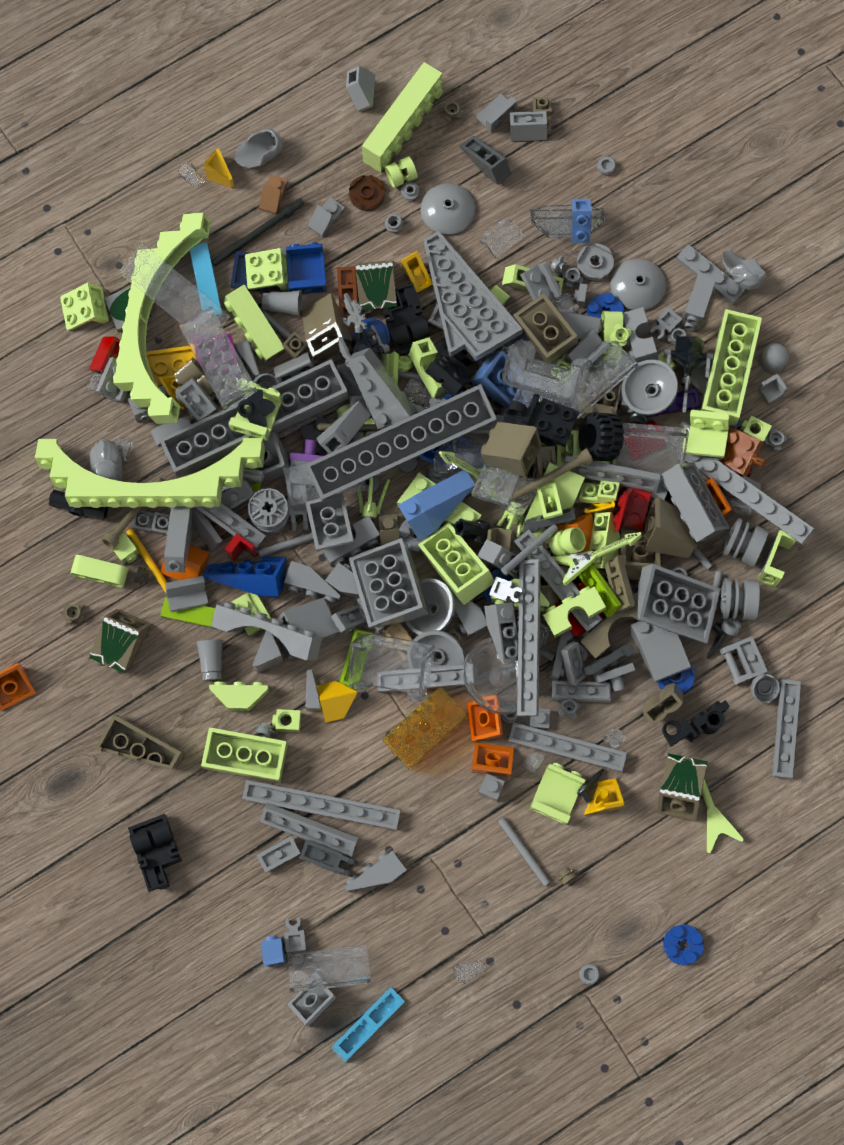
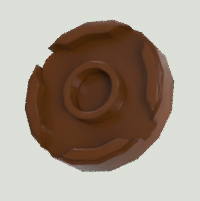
(366, 192)

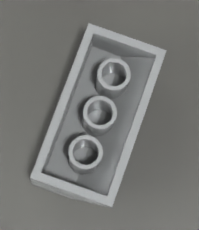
(694, 501)

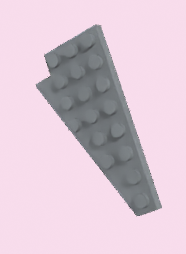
(467, 308)

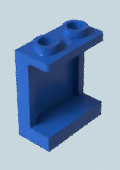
(306, 268)

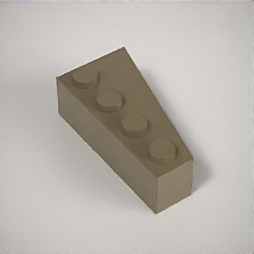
(135, 743)

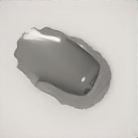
(259, 148)
(745, 273)
(106, 460)

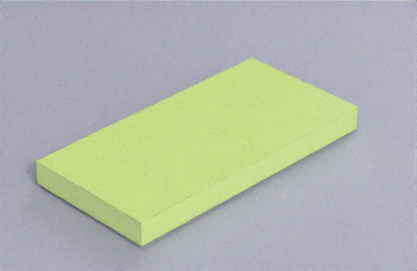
(568, 488)

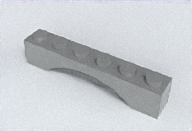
(298, 642)

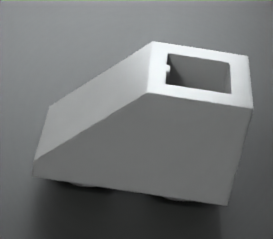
(360, 87)

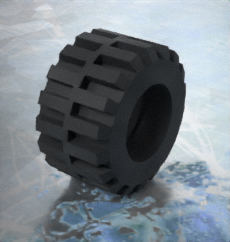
(601, 436)

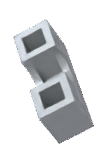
(641, 348)
(366, 536)

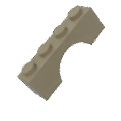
(598, 639)

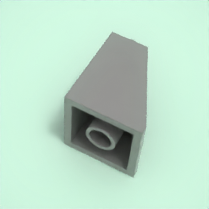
(311, 616)

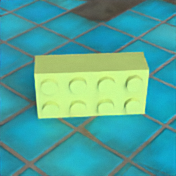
(456, 563)
(244, 755)

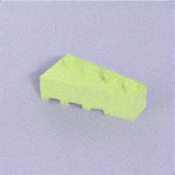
(254, 323)
(422, 483)

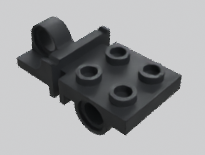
(406, 322)
(451, 371)
(550, 418)
(699, 724)
(155, 850)

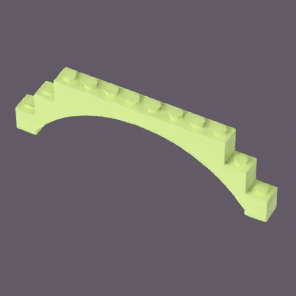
(132, 362)
(190, 491)

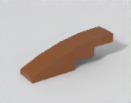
(347, 284)

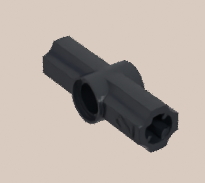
(58, 500)
(475, 530)

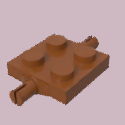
(742, 452)

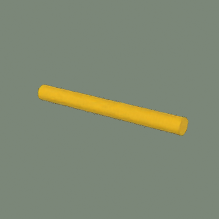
(147, 558)

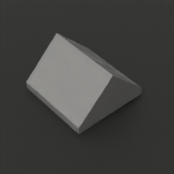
(293, 367)
(267, 655)
(311, 1004)

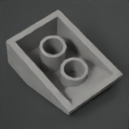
(329, 522)
(660, 650)

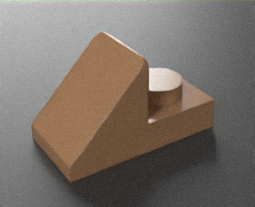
(273, 194)

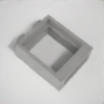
(698, 301)

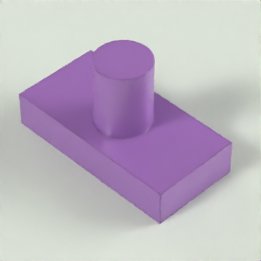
(309, 453)

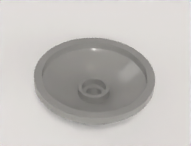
(448, 219)
(634, 293)
(649, 376)
(436, 595)
(445, 644)

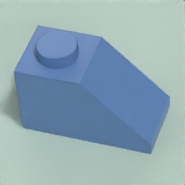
(273, 951)

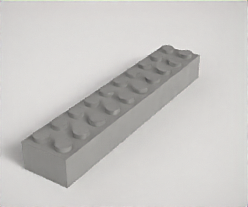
(213, 438)
(400, 442)

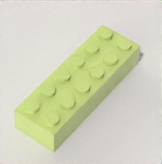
(402, 117)
(731, 364)

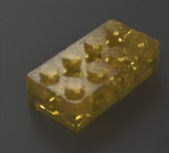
(424, 715)

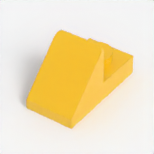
(416, 271)

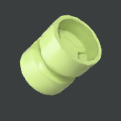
(395, 174)
(567, 541)

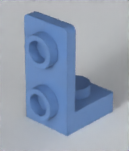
(581, 220)

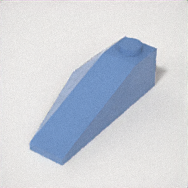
(432, 506)

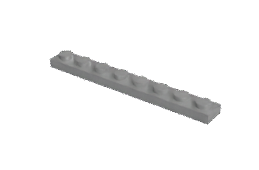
(753, 497)
(529, 639)
(321, 805)

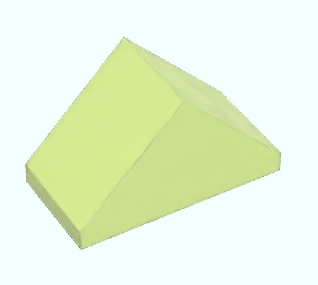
(550, 500)

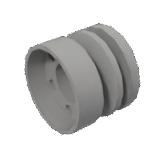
(269, 522)
(745, 542)
(739, 599)

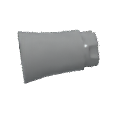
(283, 302)
(210, 659)

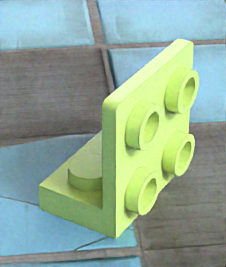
(267, 269)
(84, 305)
(708, 433)

